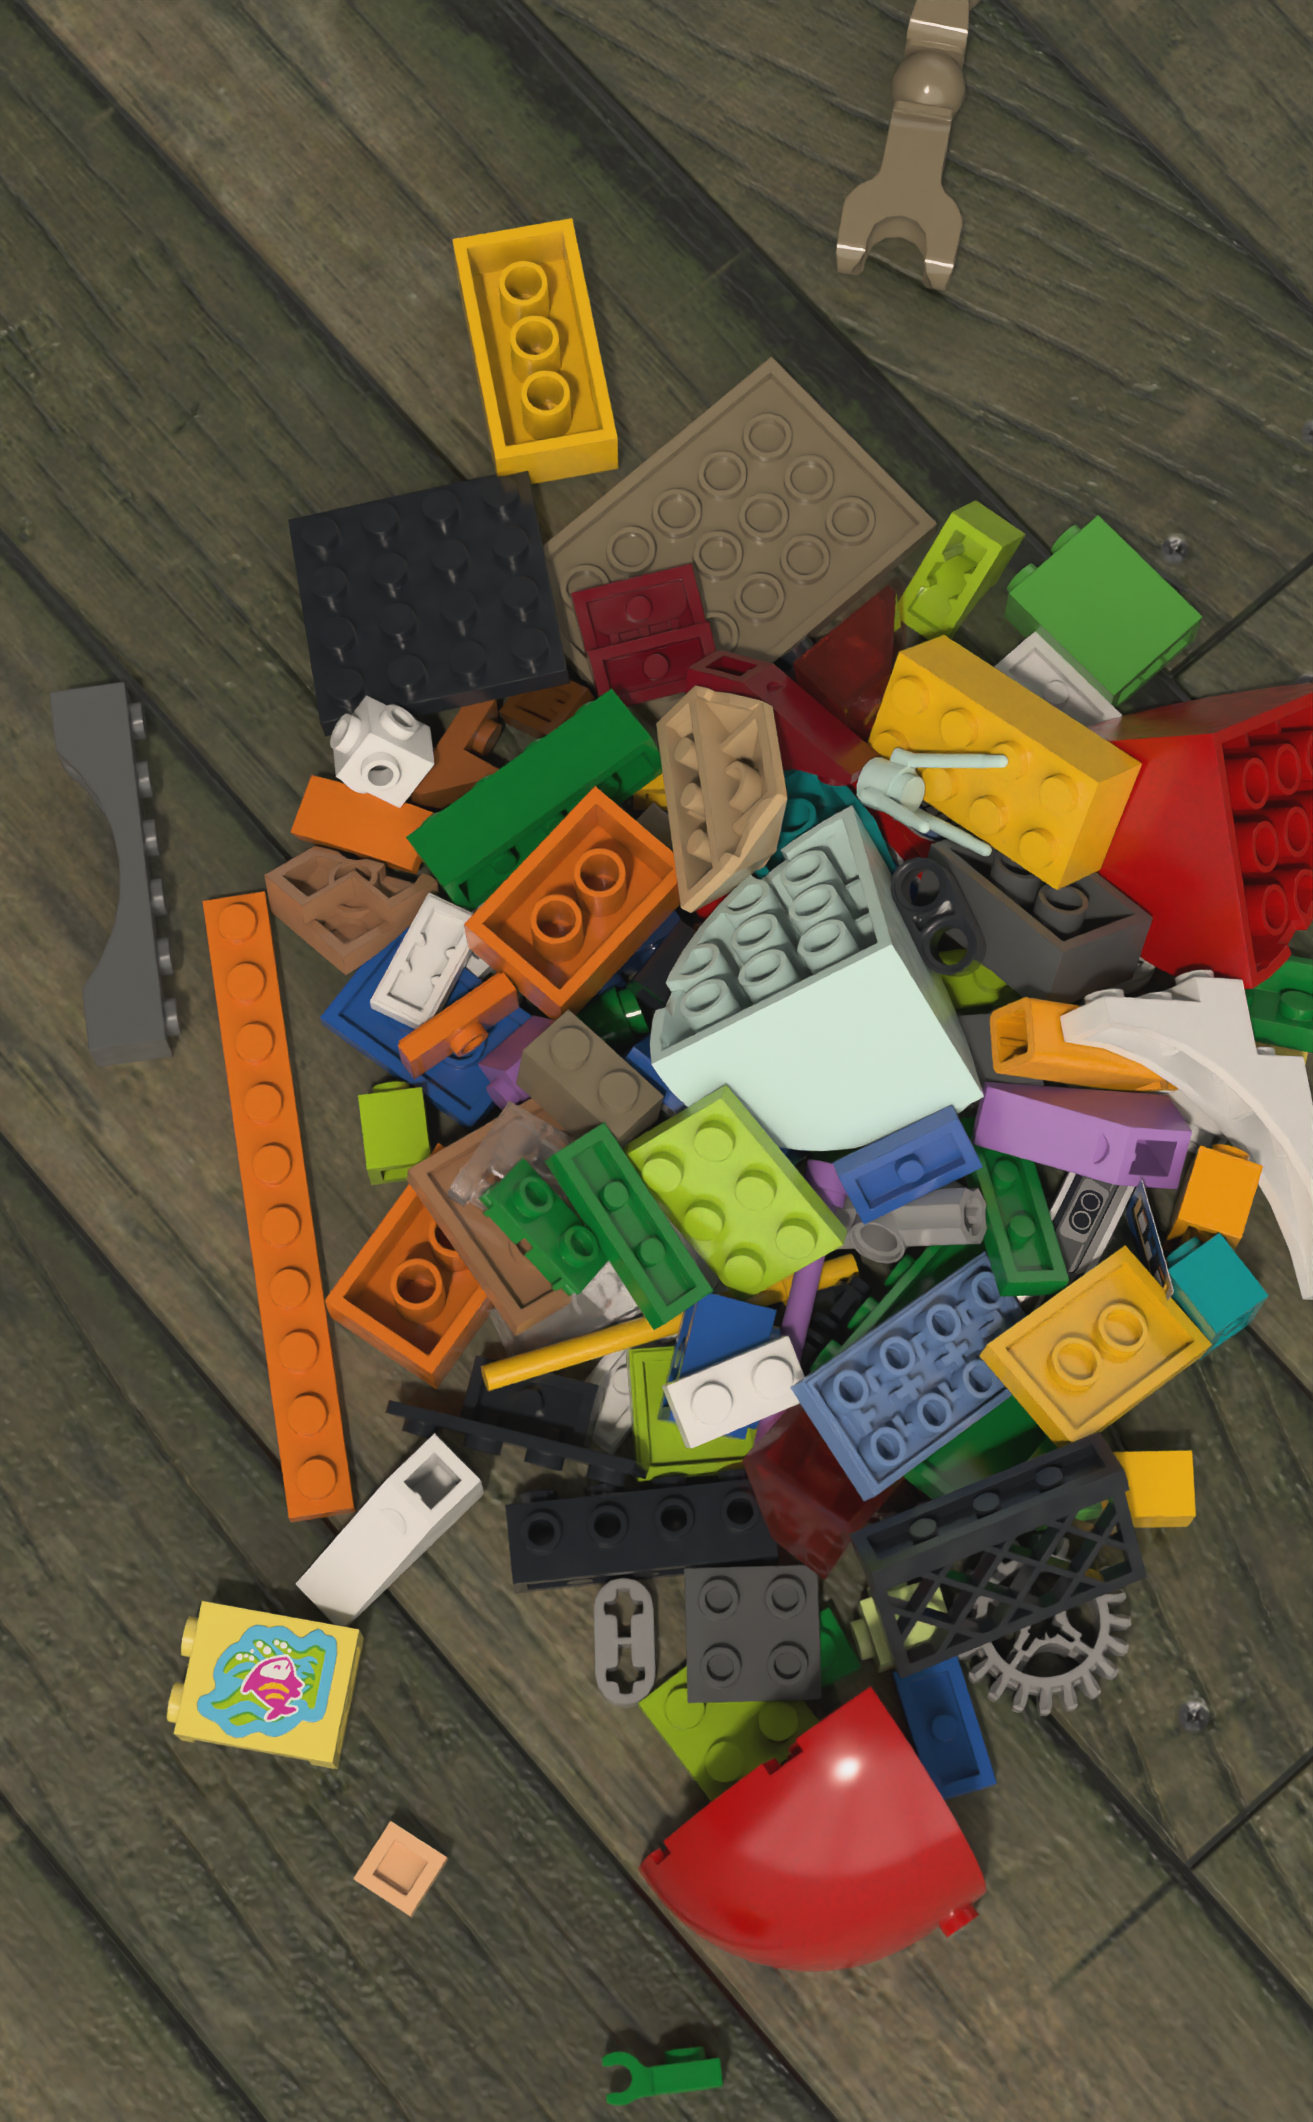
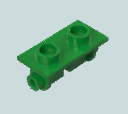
(559, 1240)

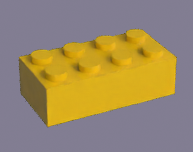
(536, 352)
(1061, 783)

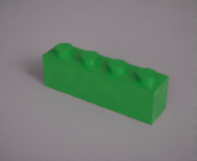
(510, 812)

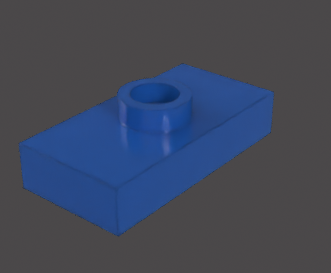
(907, 1164)
(945, 1729)

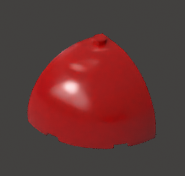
(1218, 829)
(823, 1856)

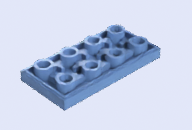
(912, 1379)

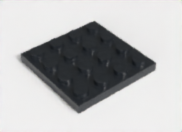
(428, 599)

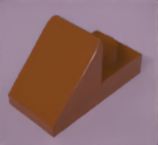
(455, 759)

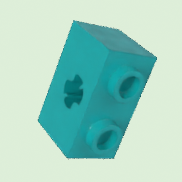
(1214, 1288)

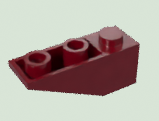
(806, 731)

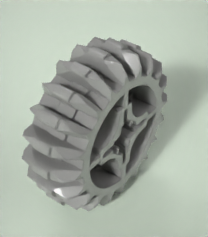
(1065, 1643)

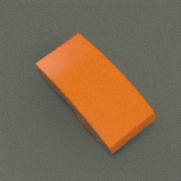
(358, 824)

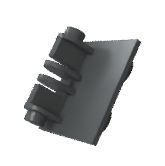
(752, 1634)

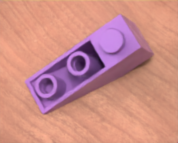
(1086, 1132)

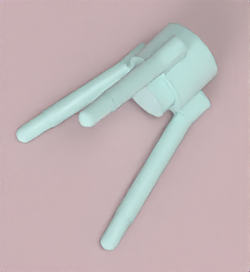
(898, 791)

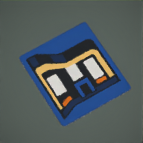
(1146, 1238)

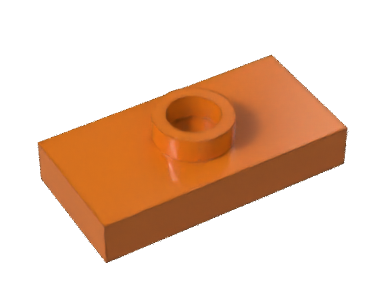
(459, 1026)

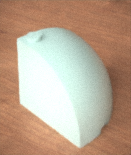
(814, 1003)

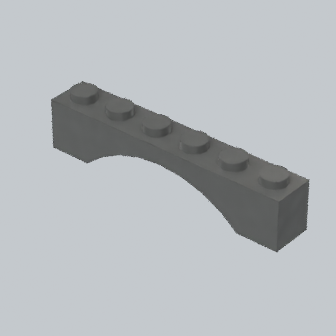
(126, 992)

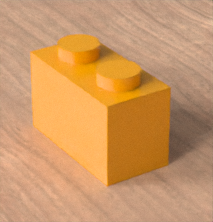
(1214, 1197)

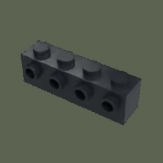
(636, 1532)

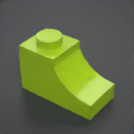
(958, 570)

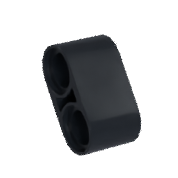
(931, 921)

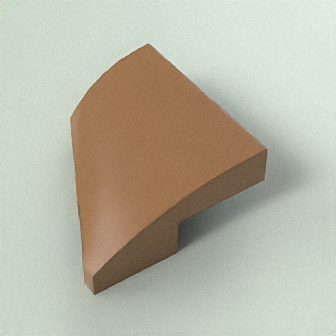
(344, 904)

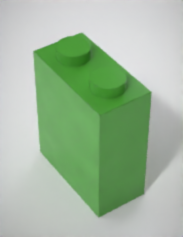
(1102, 610)

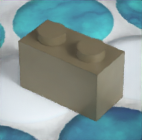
(587, 1083)

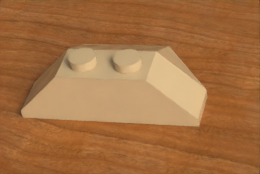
(720, 791)

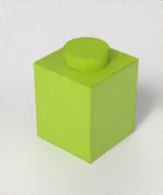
(394, 1131)

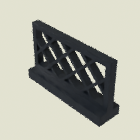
(989, 1519)

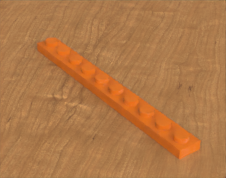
(278, 1209)

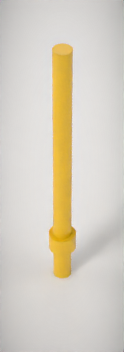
(634, 1333)

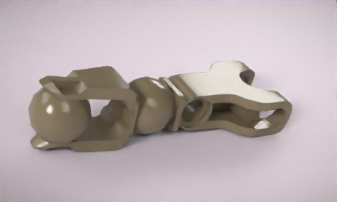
(908, 192)

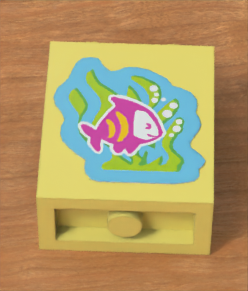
(266, 1683)

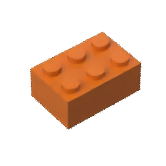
(577, 907)
(411, 1293)

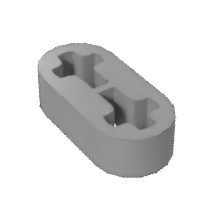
(608, 1643)

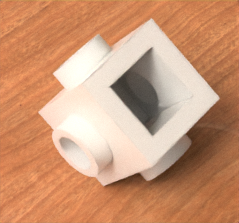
(382, 751)

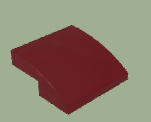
(643, 634)

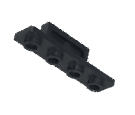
(543, 1415)

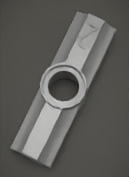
(934, 1219)

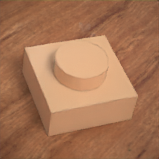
(401, 1869)

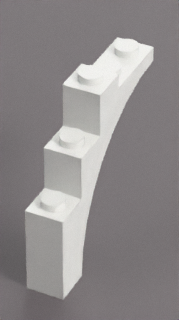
(1206, 1048)

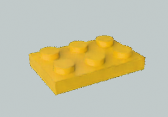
(1095, 1349)

